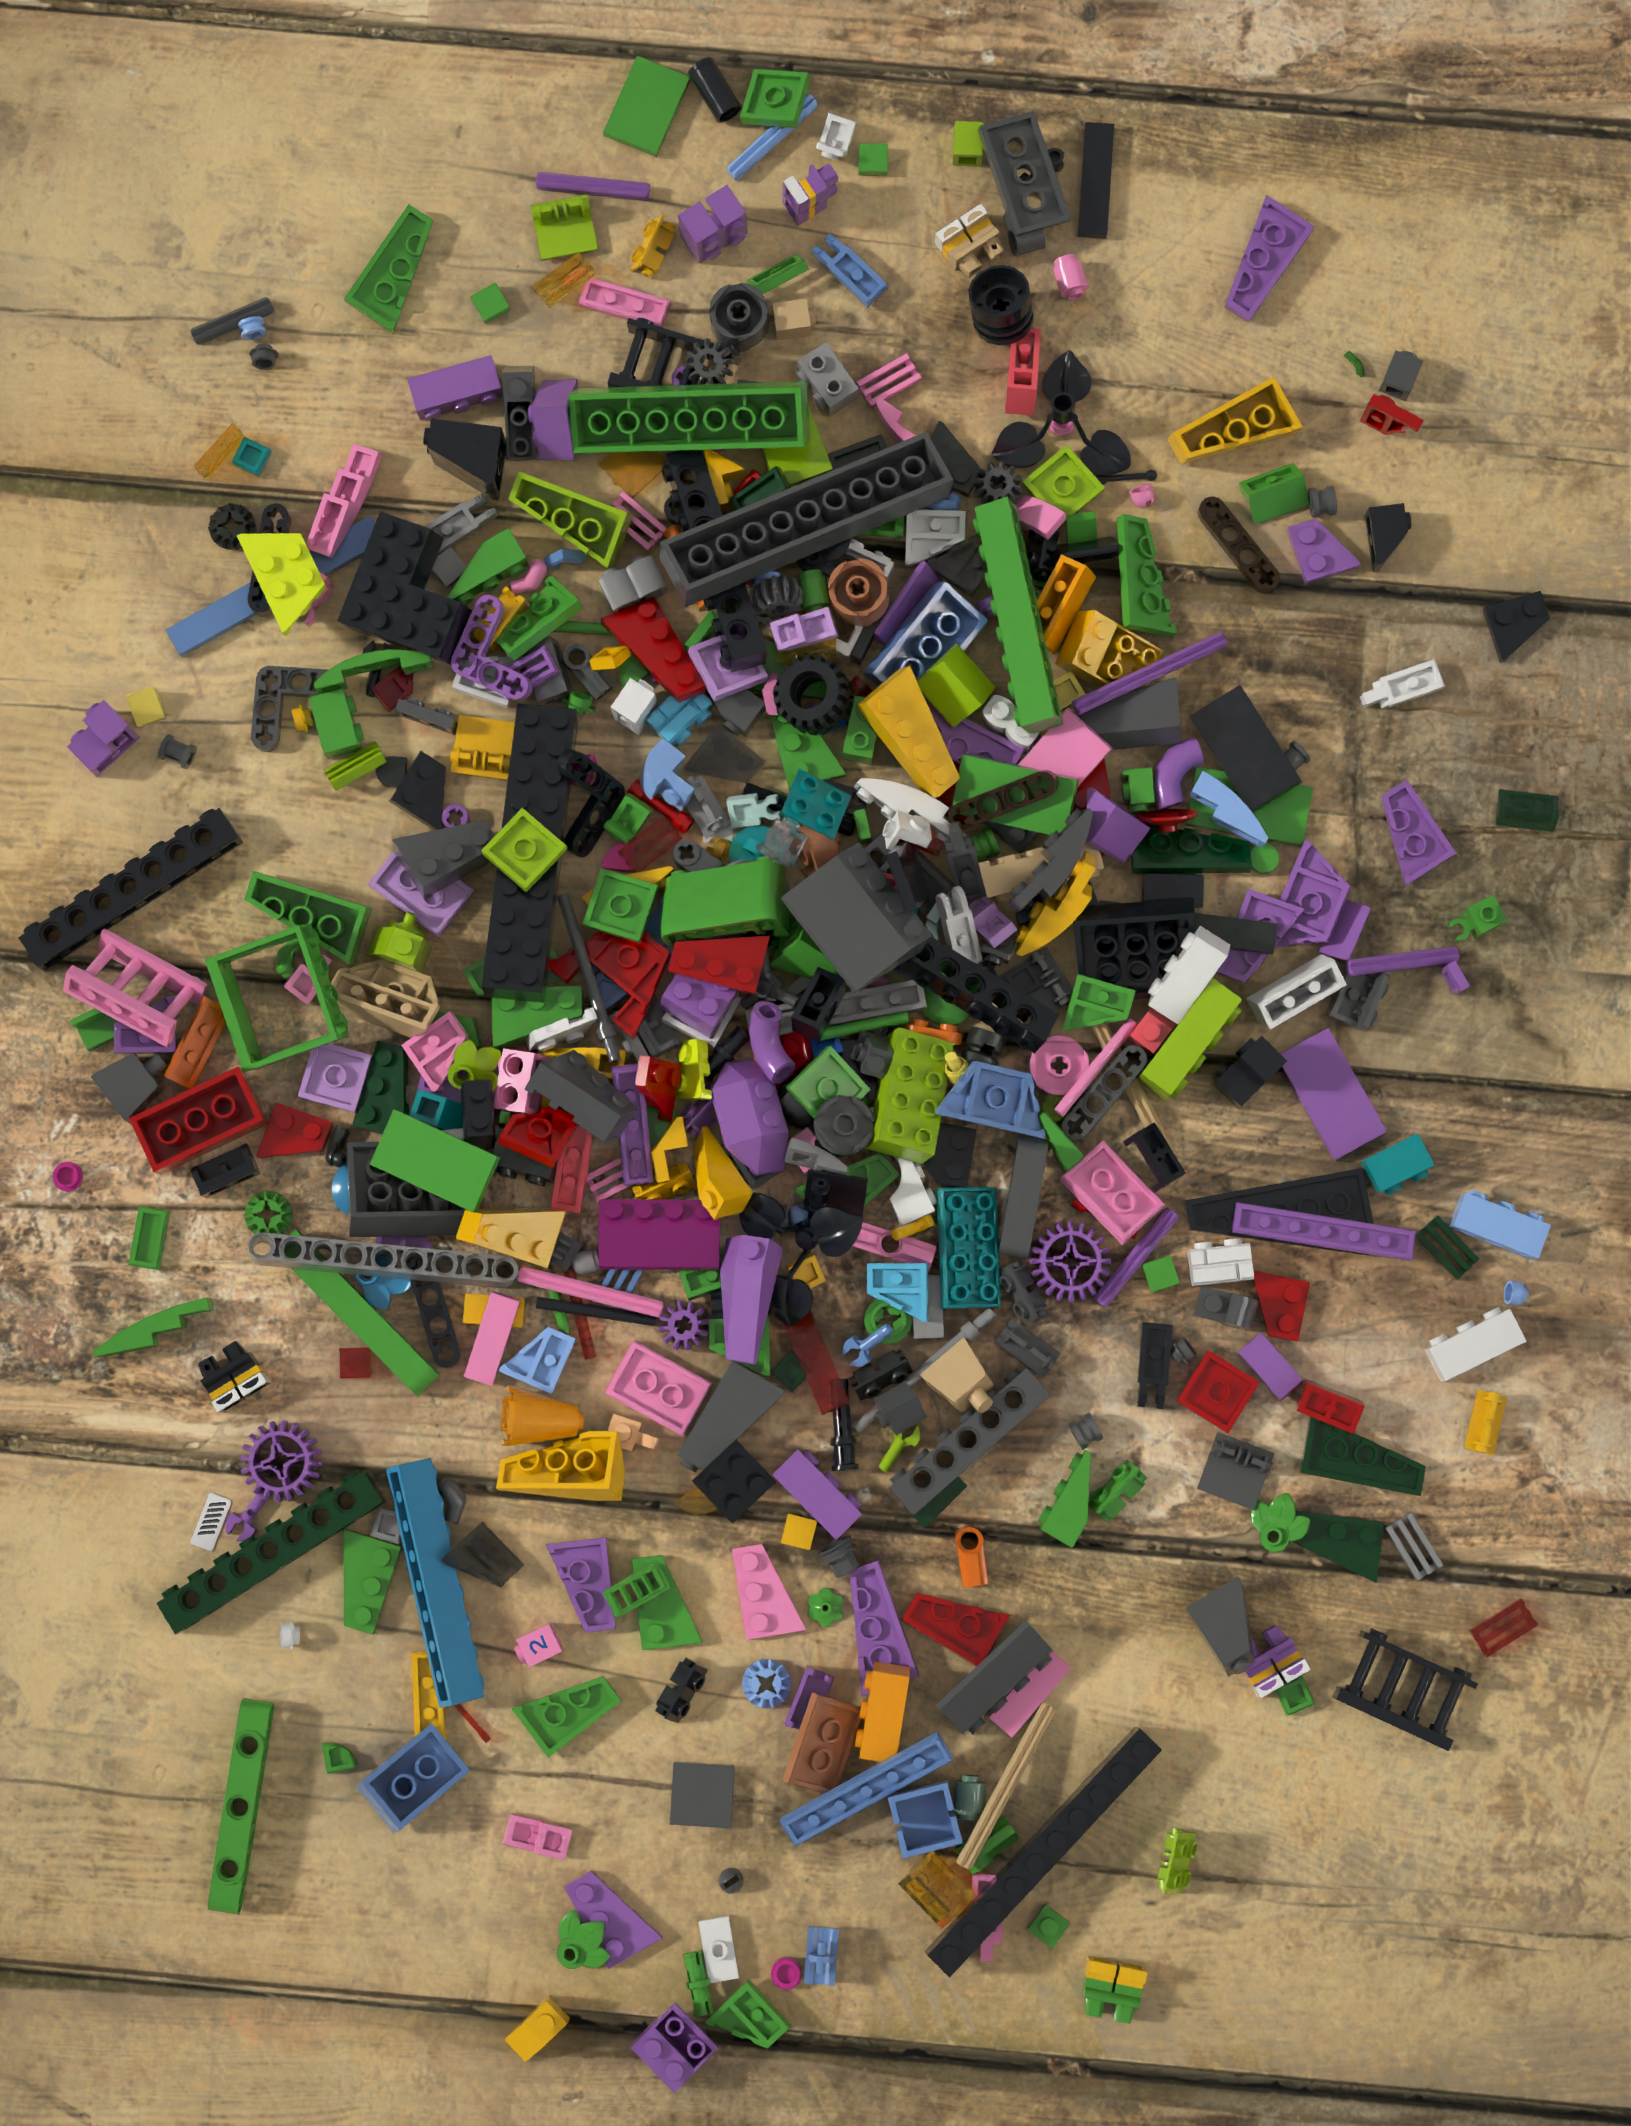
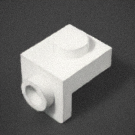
(836, 136)
(908, 828)

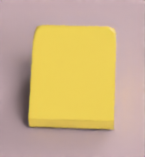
(145, 706)

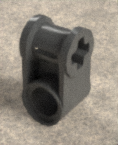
(701, 858)

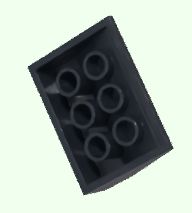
(1132, 940)

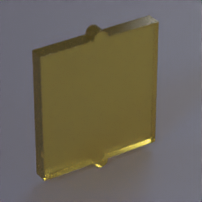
(633, 469)

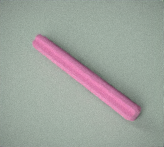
(590, 1291)

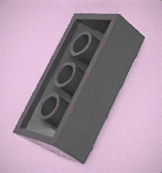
(995, 1678)

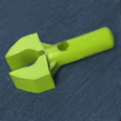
(897, 1447)

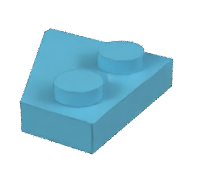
(901, 1286)

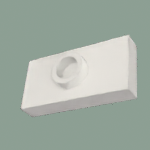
(718, 1949)

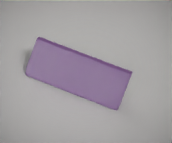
(905, 602)

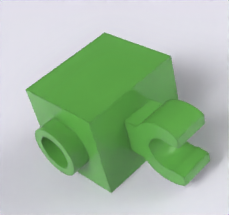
(1479, 919)

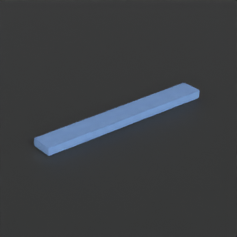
(234, 608)

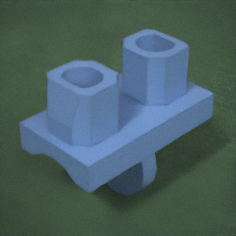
(821, 1955)

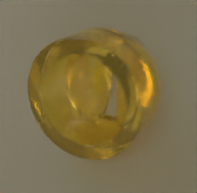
(720, 848)

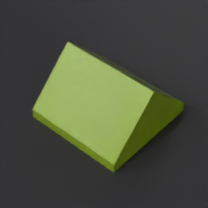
(955, 686)

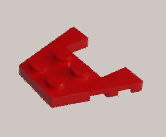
(629, 965)

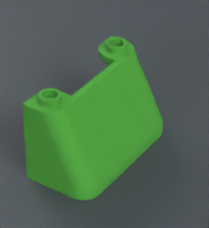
(724, 902)

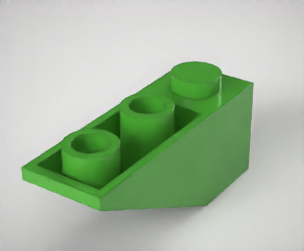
(492, 563)
(1070, 1510)

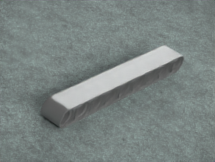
(369, 1267)

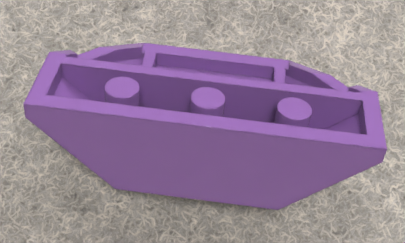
(750, 1116)

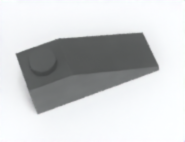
(739, 711)

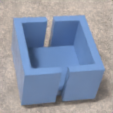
(924, 1818)

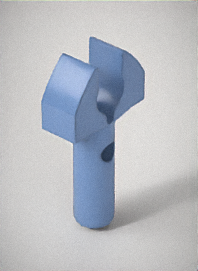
(866, 1345)

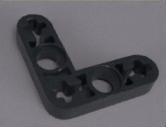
(598, 794)

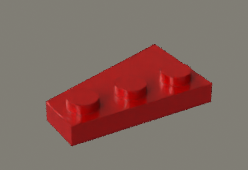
(721, 962)

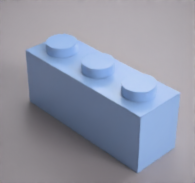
(1500, 1225)

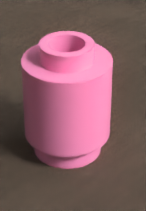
(1070, 277)

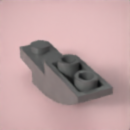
(1062, 854)

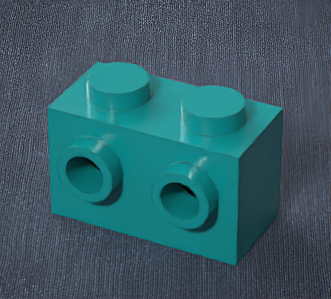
(1397, 1164)

